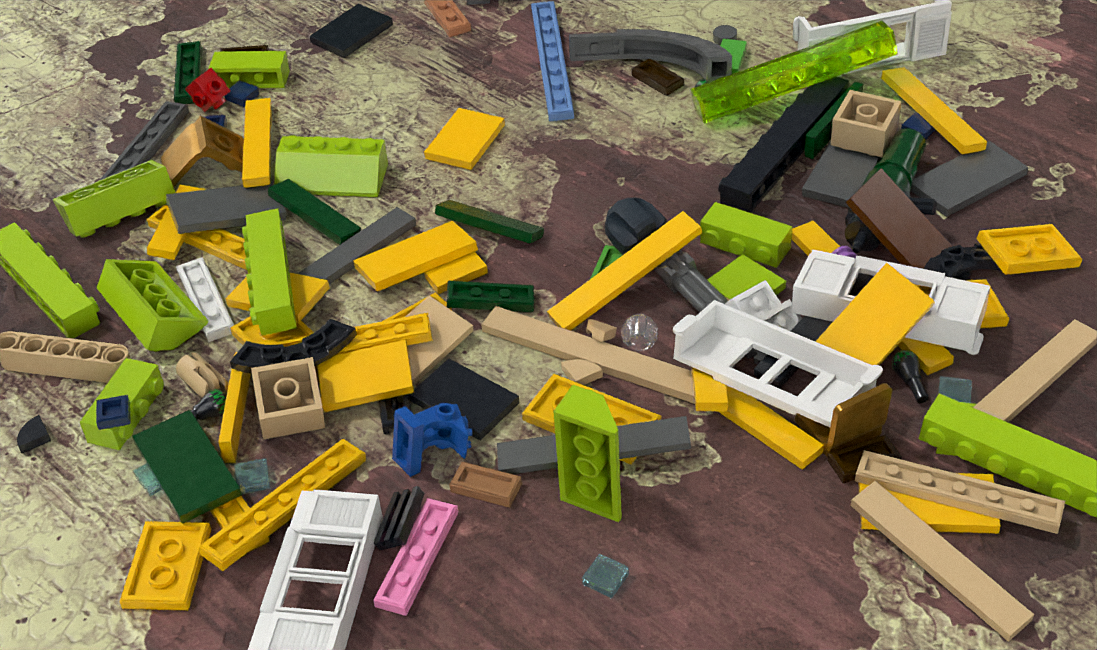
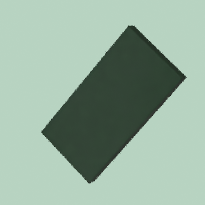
(186, 466)

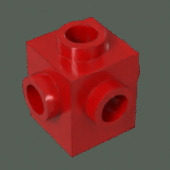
(208, 90)

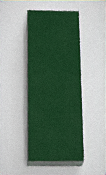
(488, 295)

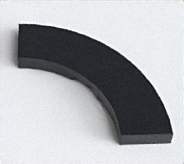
(961, 259)
(320, 345)

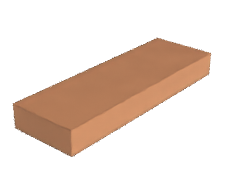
(448, 16)

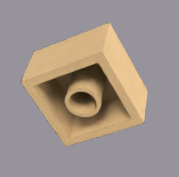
(865, 123)
(288, 398)

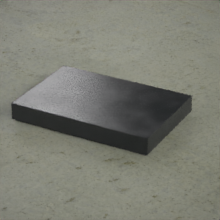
(351, 30)
(476, 396)

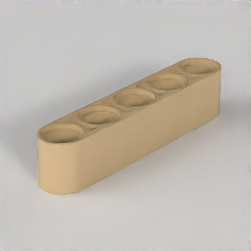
(60, 356)

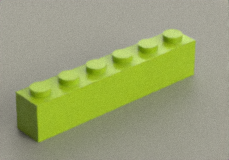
(268, 273)
(46, 283)
(1012, 452)

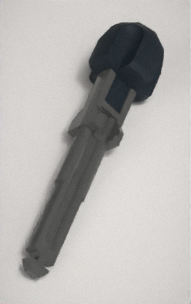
(634, 220)

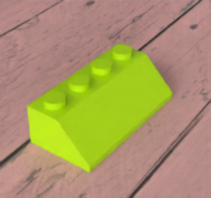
(332, 165)
(115, 198)
(150, 303)
(588, 453)

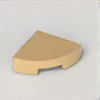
(600, 331)
(581, 371)

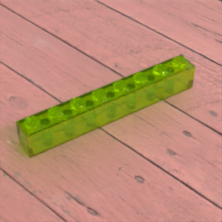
(794, 71)

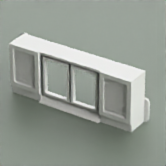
(924, 37)
(952, 321)
(725, 335)
(327, 519)

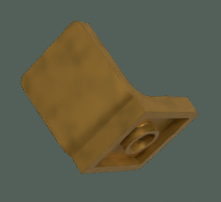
(199, 141)
(852, 420)

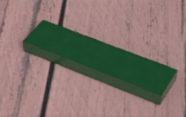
(187, 69)
(821, 132)
(313, 211)
(489, 221)

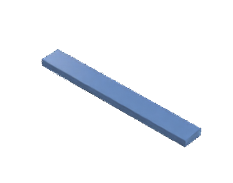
(552, 62)

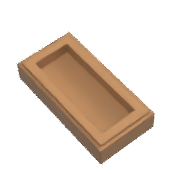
(485, 484)

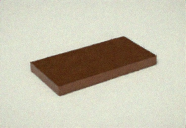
(897, 221)

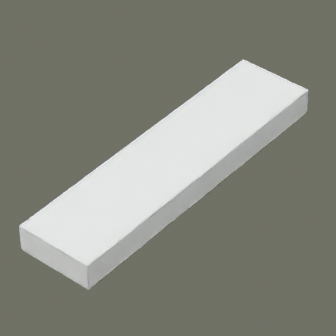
(206, 298)

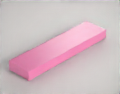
(416, 557)

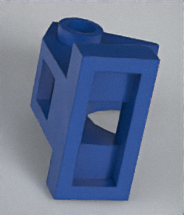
(435, 426)

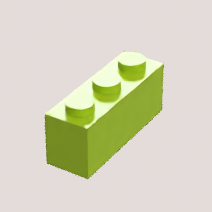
(256, 68)
(746, 234)
(142, 385)

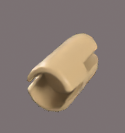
(200, 375)

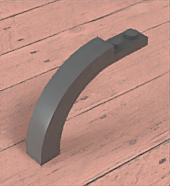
(681, 49)

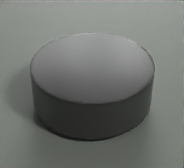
(724, 32)

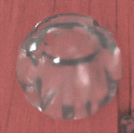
(639, 332)

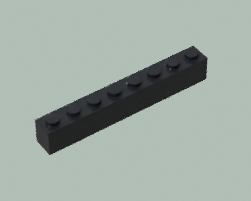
(779, 147)

